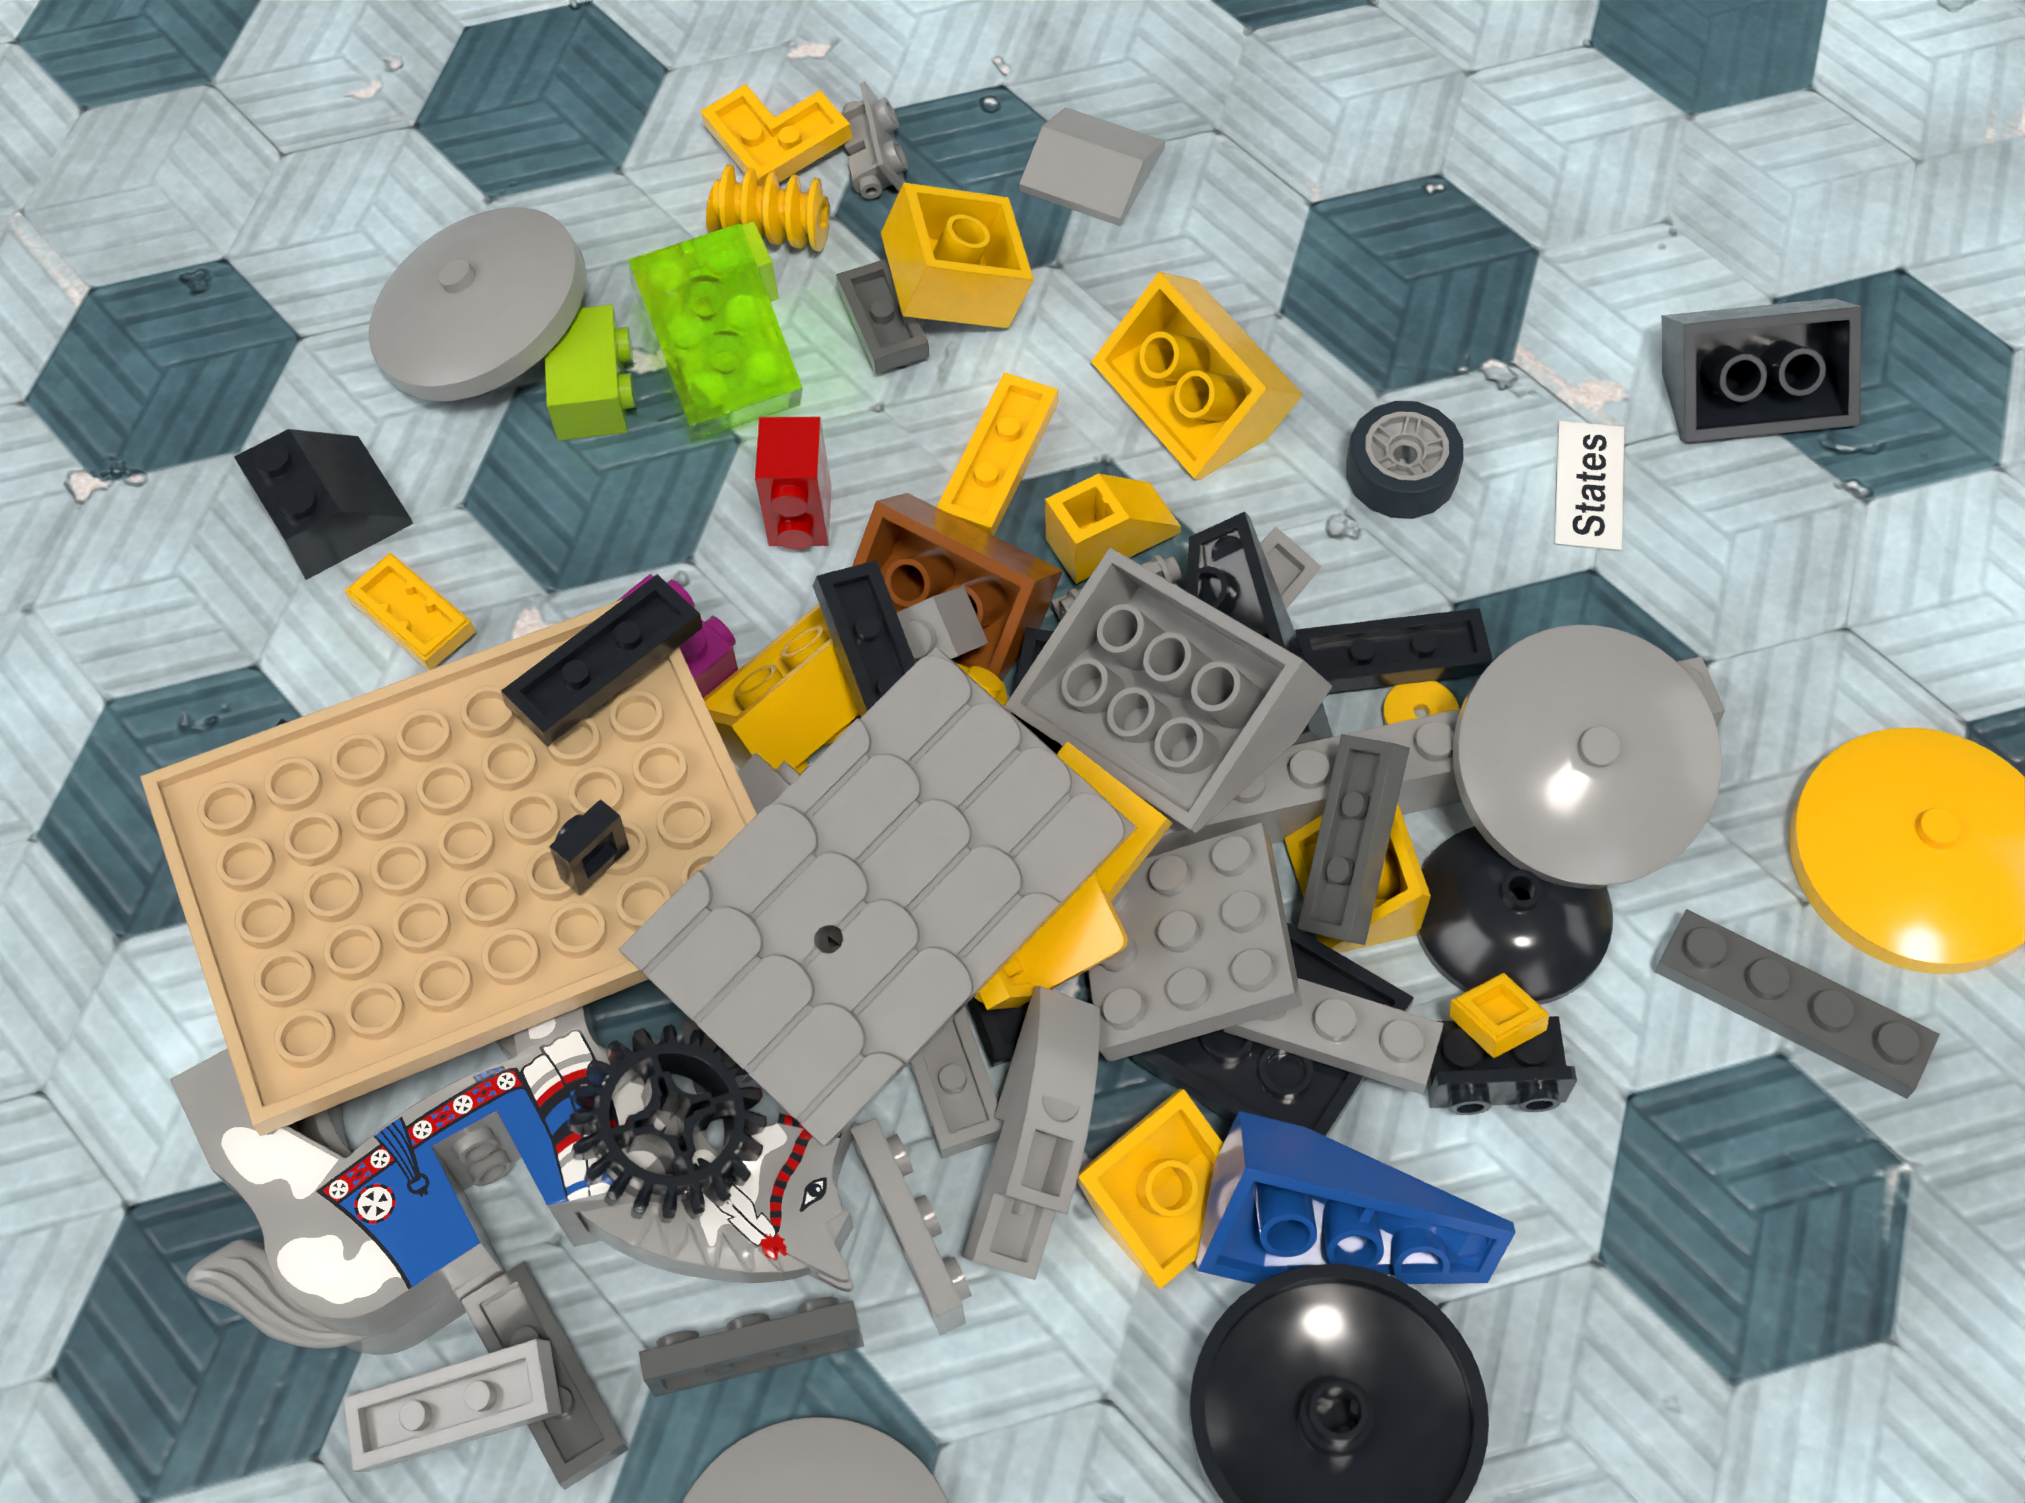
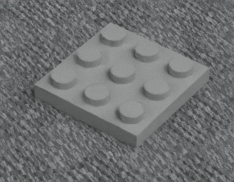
(1200, 947)

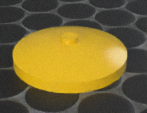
(1915, 849)

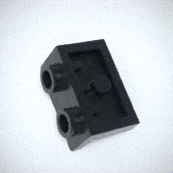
(1473, 1080)

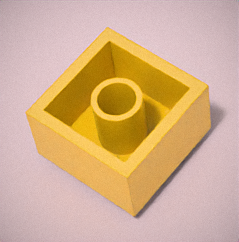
(956, 256)

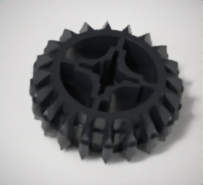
(654, 1066)

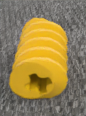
(775, 211)

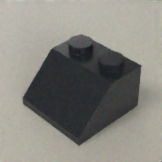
(322, 496)

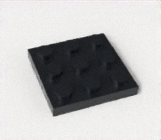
(1265, 1081)

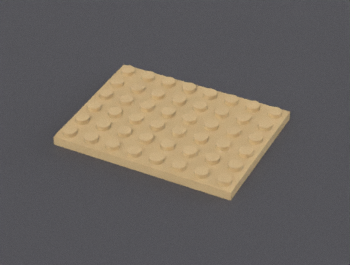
(389, 877)

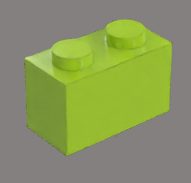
(587, 377)

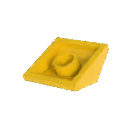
(1156, 1187)

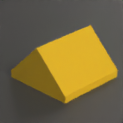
(1401, 890)

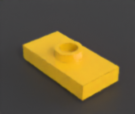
(410, 611)

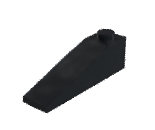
(1234, 577)

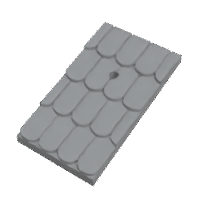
(936, 853)

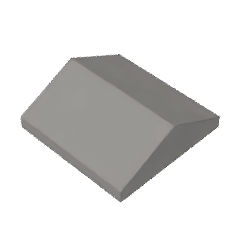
(1090, 165)

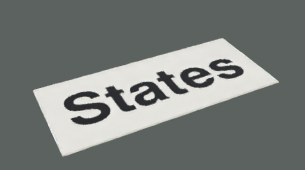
(1589, 485)

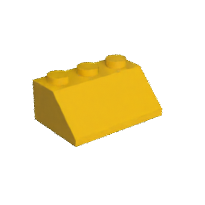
(1195, 375)
(785, 698)

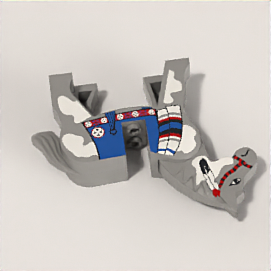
(387, 1244)

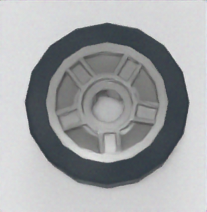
(1410, 433)

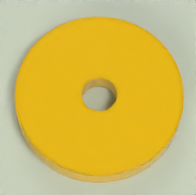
(1409, 697)

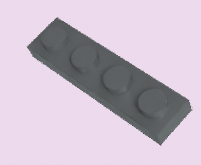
(1798, 1004)

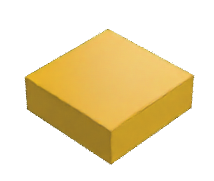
(1499, 1015)

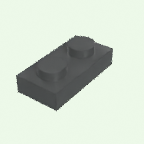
(877, 317)

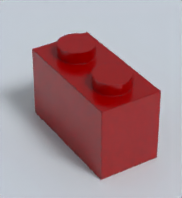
(793, 481)

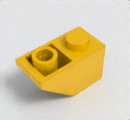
(1103, 515)

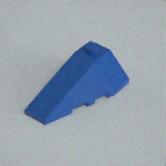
(1305, 1200)

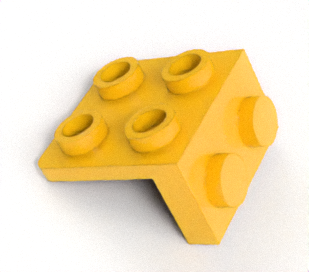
(1068, 944)

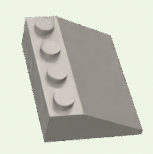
(1166, 691)

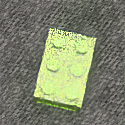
(715, 332)

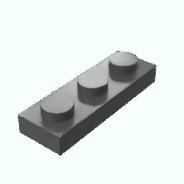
(1353, 838)
(751, 1346)
(584, 1435)

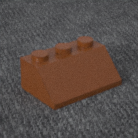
(933, 552)

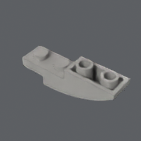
(1043, 1133)

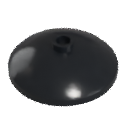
(1483, 931)

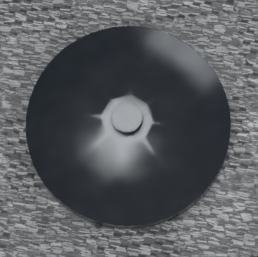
(1337, 1395)

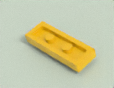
(999, 452)

